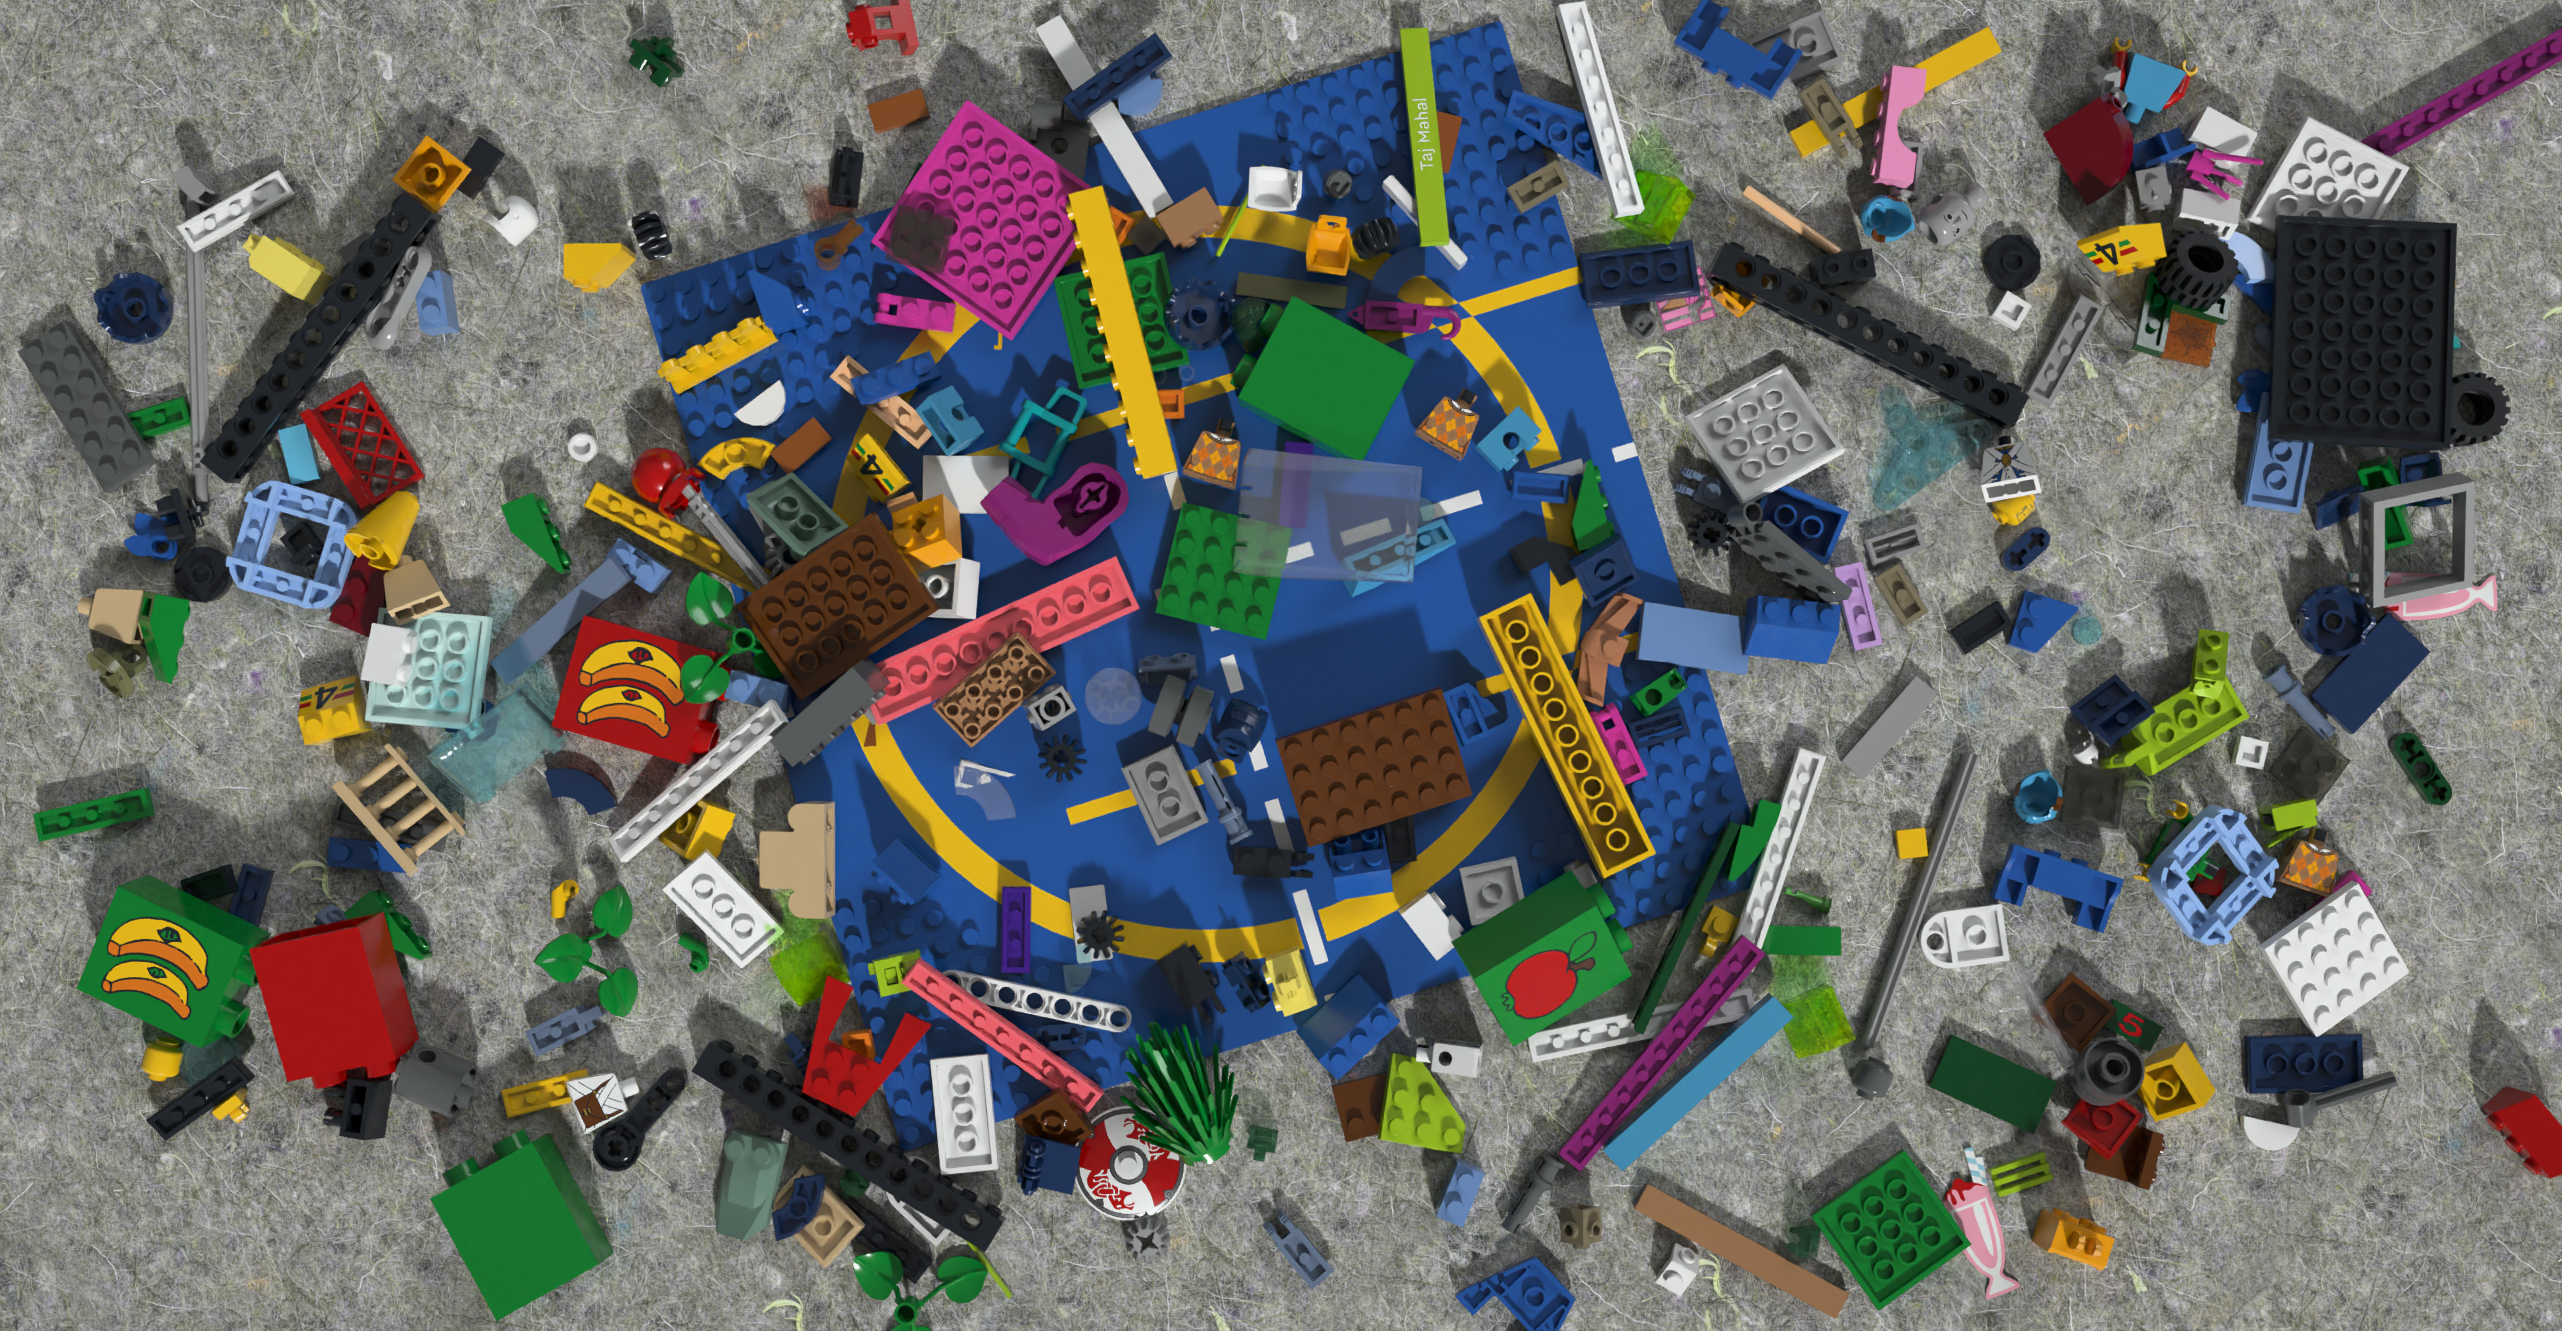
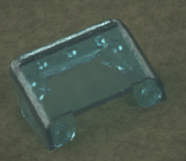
(498, 744)

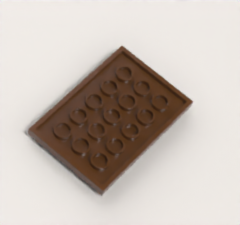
(837, 606)
(1374, 766)

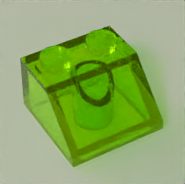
(805, 967)

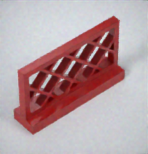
(341, 460)

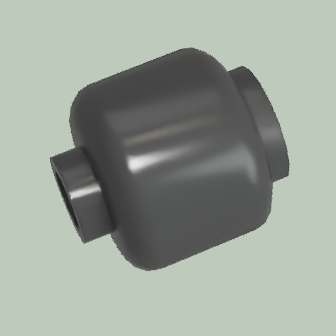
(1872, 1078)

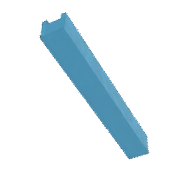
(1696, 1081)

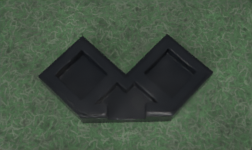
(1538, 551)

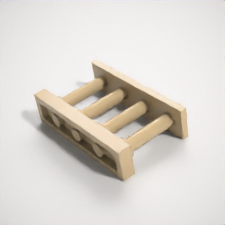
(389, 835)

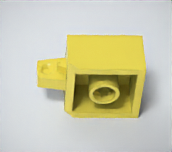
(287, 267)
(1290, 980)

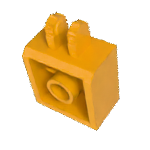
(928, 533)
(2073, 1237)

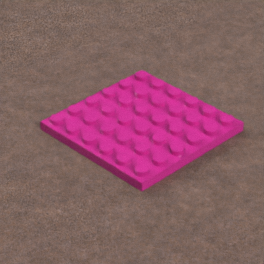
(1008, 217)

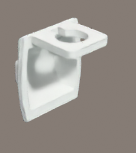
(1274, 188)

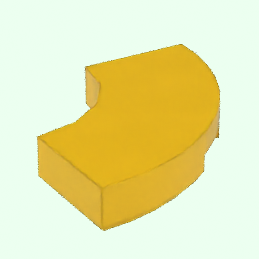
(736, 454)

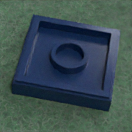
(1604, 570)

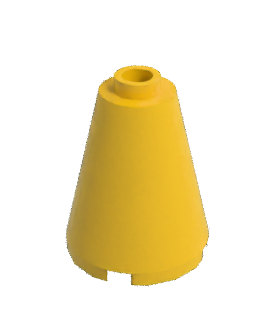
(384, 531)

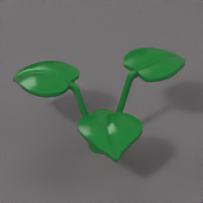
(700, 676)
(569, 953)
(881, 1271)

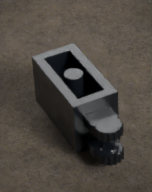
(1190, 979)

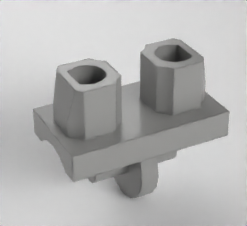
(2104, 82)

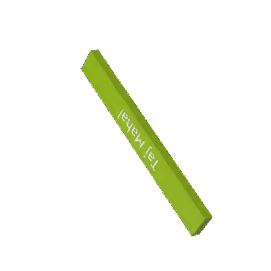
(1424, 137)

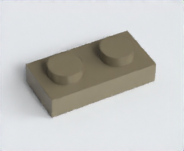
(1538, 187)
(1900, 595)

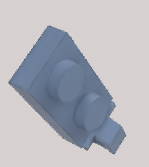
(563, 1028)

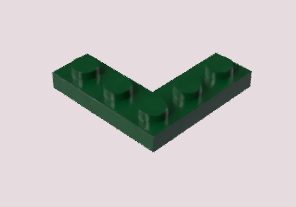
(2156, 313)

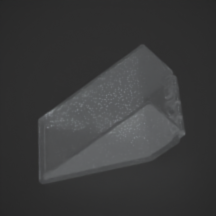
(1327, 518)

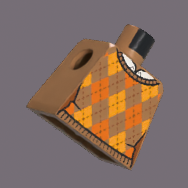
(1451, 425)
(1215, 456)
(2308, 865)

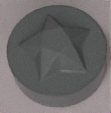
(1337, 183)
(1641, 323)

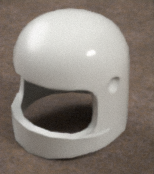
(518, 222)

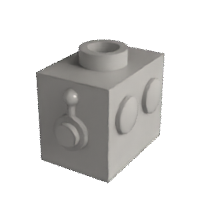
(2152, 189)
(1059, 702)

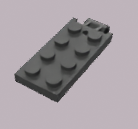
(1784, 556)

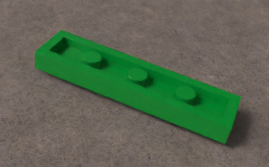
(94, 814)

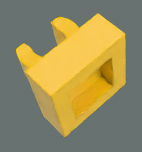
(233, 1105)

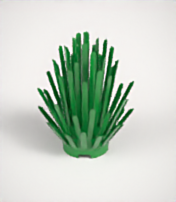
(1196, 1123)

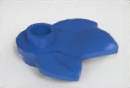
(2255, 383)
(150, 536)

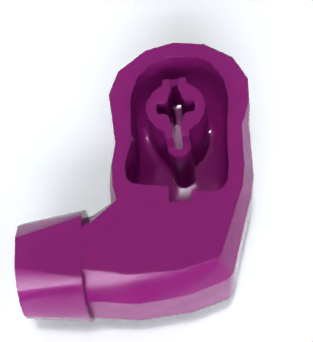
(1064, 518)

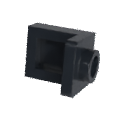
(302, 544)

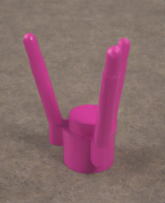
(2202, 165)

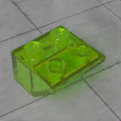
(1665, 206)
(1817, 1022)

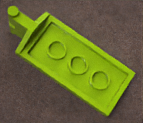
(2176, 729)

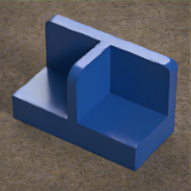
(2159, 150)

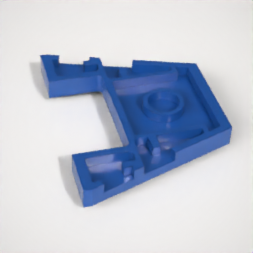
(1527, 1291)

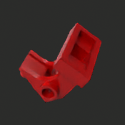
(865, 35)

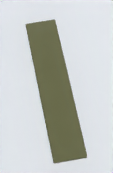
(1284, 289)

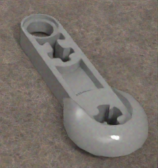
(383, 320)

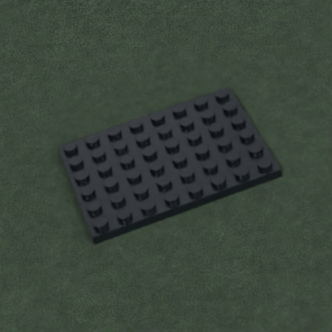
(2362, 332)

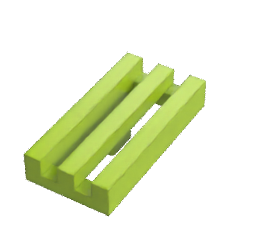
(2043, 1166)

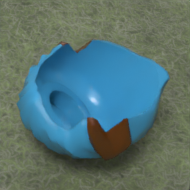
(1886, 218)
(2038, 797)

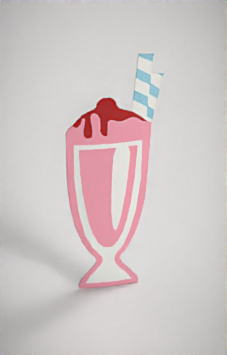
(2436, 605)
(1977, 1218)

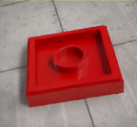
(2102, 1126)

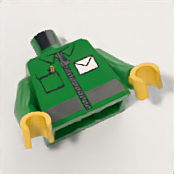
(2168, 833)

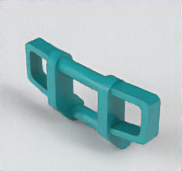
(1066, 427)

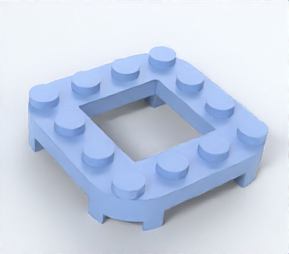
(255, 536)
(2170, 878)

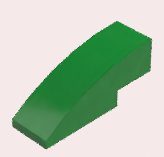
(2380, 474)
(1751, 838)
(1803, 940)

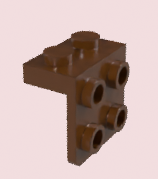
(2134, 1159)

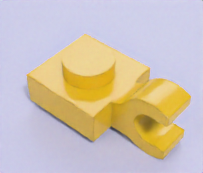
(1718, 927)

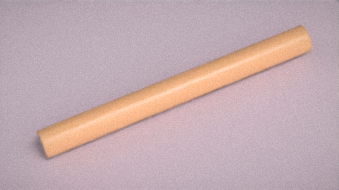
(1790, 220)

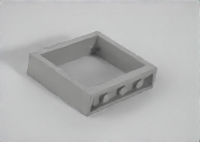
(2372, 539)

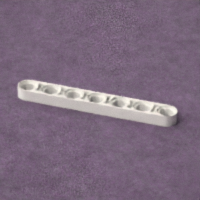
(1049, 999)

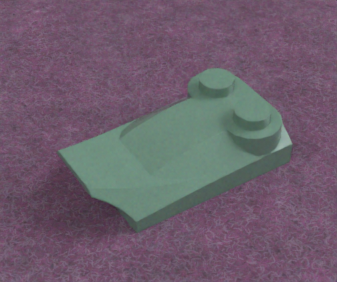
(796, 515)
(748, 1183)

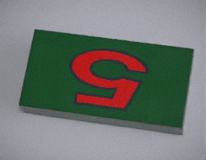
(2133, 1026)

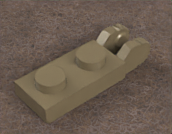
(1829, 116)

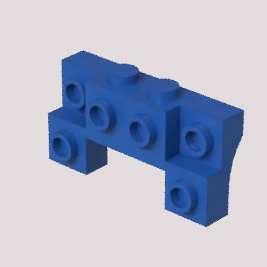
(1732, 57)
(2073, 880)

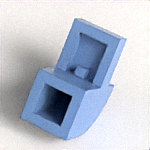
(1141, 97)

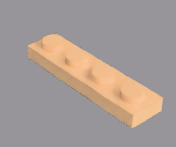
(892, 411)

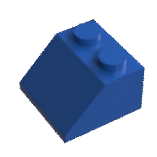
(778, 304)

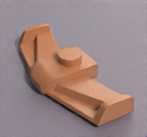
(1604, 646)

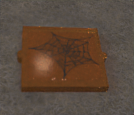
(2189, 340)

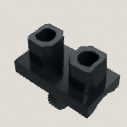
(174, 505)

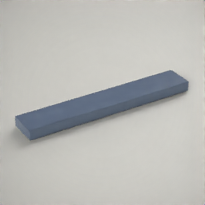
(560, 620)

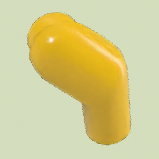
(561, 895)

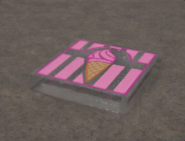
(1688, 312)

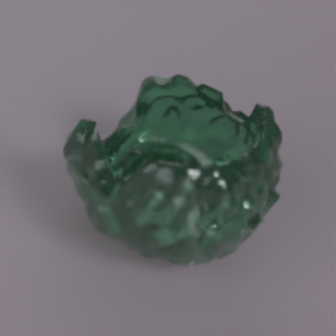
(1246, 322)

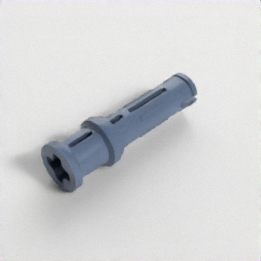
(2290, 691)
(1229, 814)

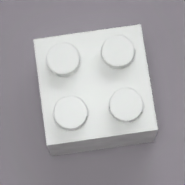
(1431, 924)

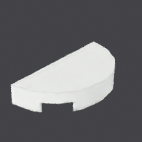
(765, 407)
(2268, 1134)

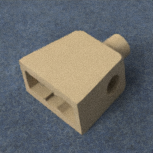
(412, 591)
(115, 613)

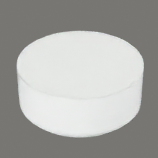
(583, 447)

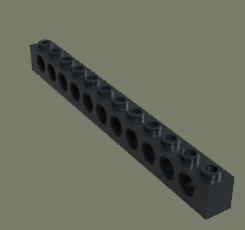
(335, 334)
(2010, 398)
(711, 1068)

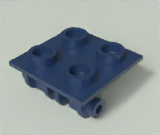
(1048, 1165)

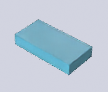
(300, 454)

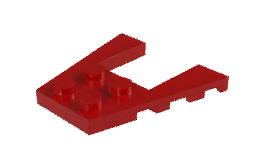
(846, 1076)

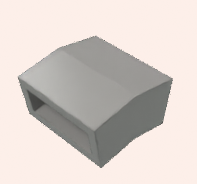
(196, 186)

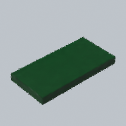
(1992, 1084)

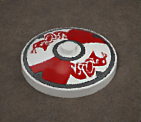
(1123, 1173)

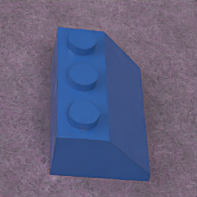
(1790, 629)
(1348, 1026)

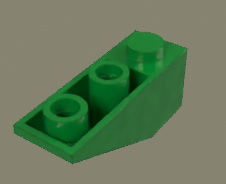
(1588, 518)
(531, 524)
(162, 628)
(399, 925)

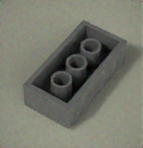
(831, 713)

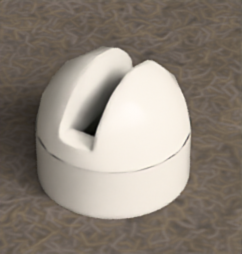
(2085, 752)

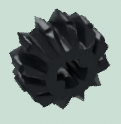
(651, 235)
(1375, 238)
(1704, 539)
(1055, 764)
(1109, 929)

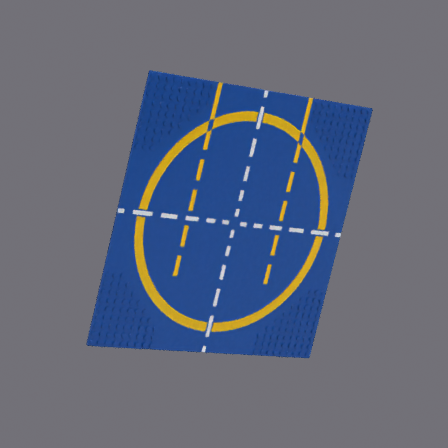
(1324, 653)

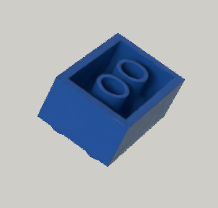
(1805, 520)

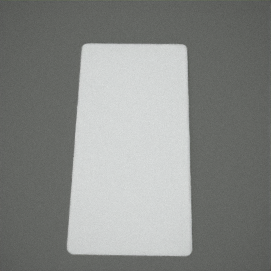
(1083, 902)

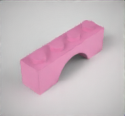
(1894, 161)

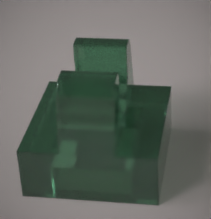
(1262, 1141)
(1808, 1243)

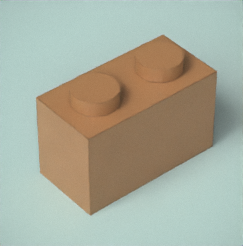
(1190, 219)

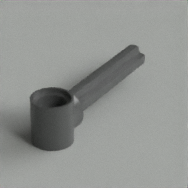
(2302, 1106)

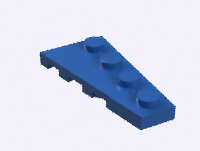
(1555, 127)

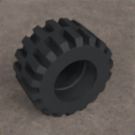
(2197, 269)
(2489, 408)

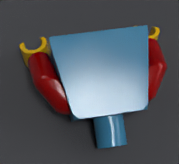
(2148, 81)

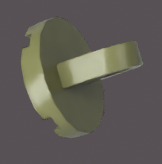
(114, 671)

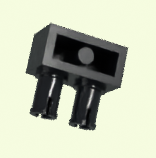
(364, 1108)

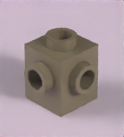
(1580, 1225)

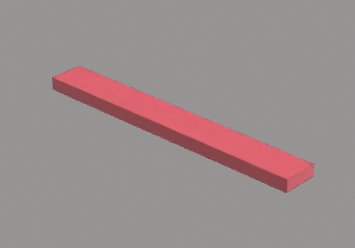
(1001, 1034)

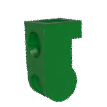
(1658, 692)

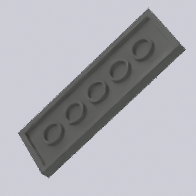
(87, 407)

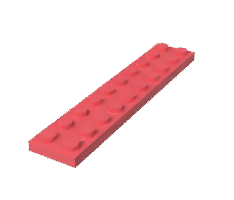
(1042, 618)

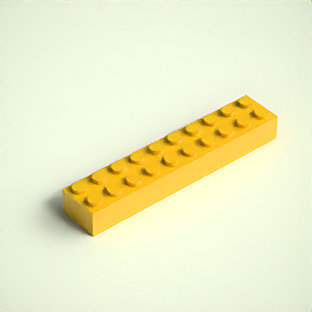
(1123, 332)
(1566, 736)

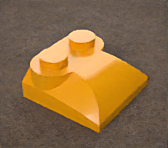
(431, 173)

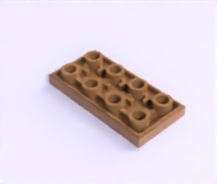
(994, 689)

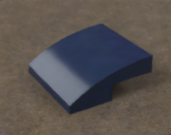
(2111, 710)

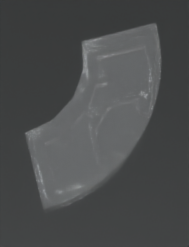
(986, 791)

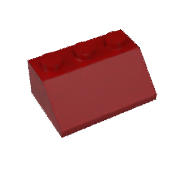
(2527, 1129)

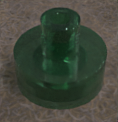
(853, 1184)

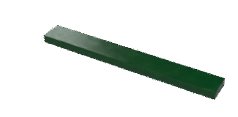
(1684, 926)

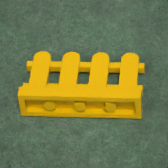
(717, 355)

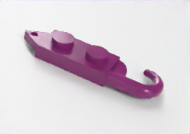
(1403, 317)

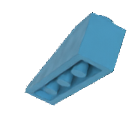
(1430, 541)

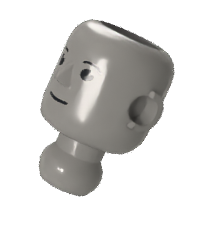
(1951, 214)

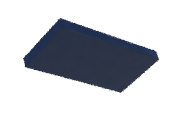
(1639, 274)
(2370, 674)
(2302, 1062)

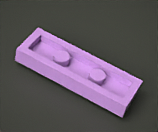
(1858, 609)

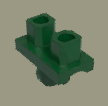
(660, 55)

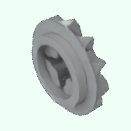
(1142, 1228)

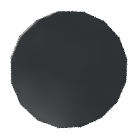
(2012, 262)
(202, 574)

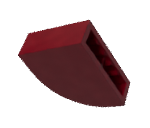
(2094, 147)

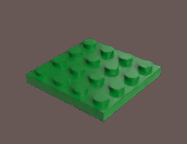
(1150, 288)
(1201, 577)
(1890, 1229)

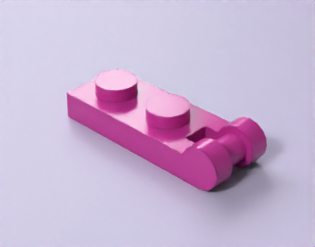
(916, 313)
(1619, 745)

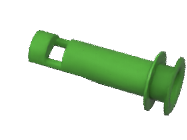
(1815, 902)

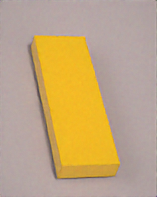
(539, 1094)

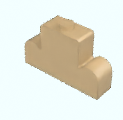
(802, 859)

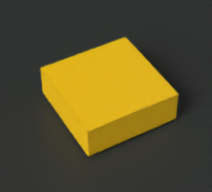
(1911, 843)

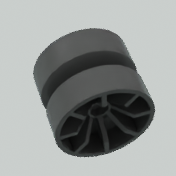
(1174, 708)
(2107, 1071)

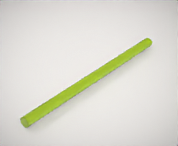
(1232, 226)
(990, 1269)

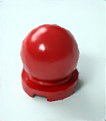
(653, 477)

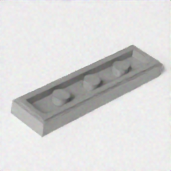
(2064, 350)
(1888, 727)

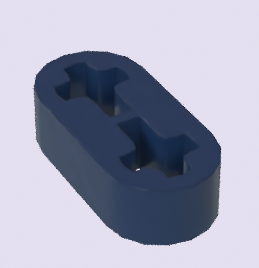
(2020, 544)
(1059, 1029)

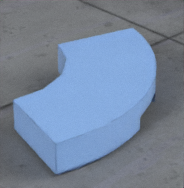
(2252, 259)

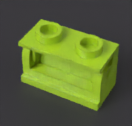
(2209, 663)

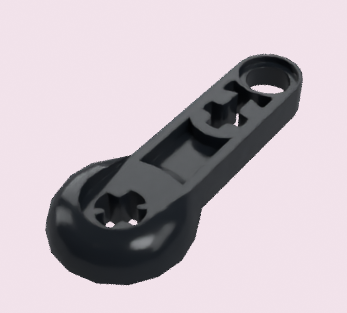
(635, 1126)

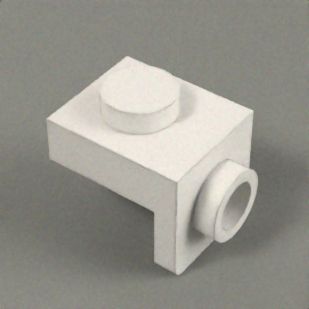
(1679, 1269)

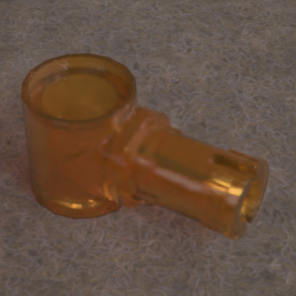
(838, 244)

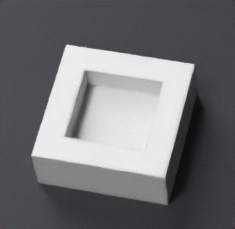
(2010, 310)
(2250, 752)

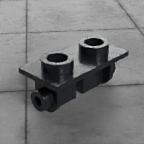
(846, 178)

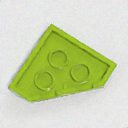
(1417, 1109)

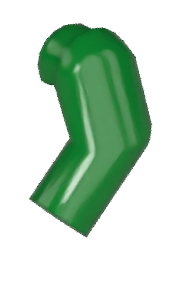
(698, 950)

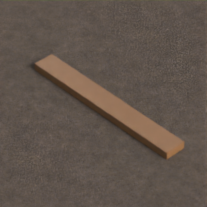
(1741, 1250)

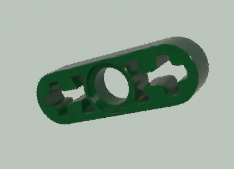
(2424, 790)

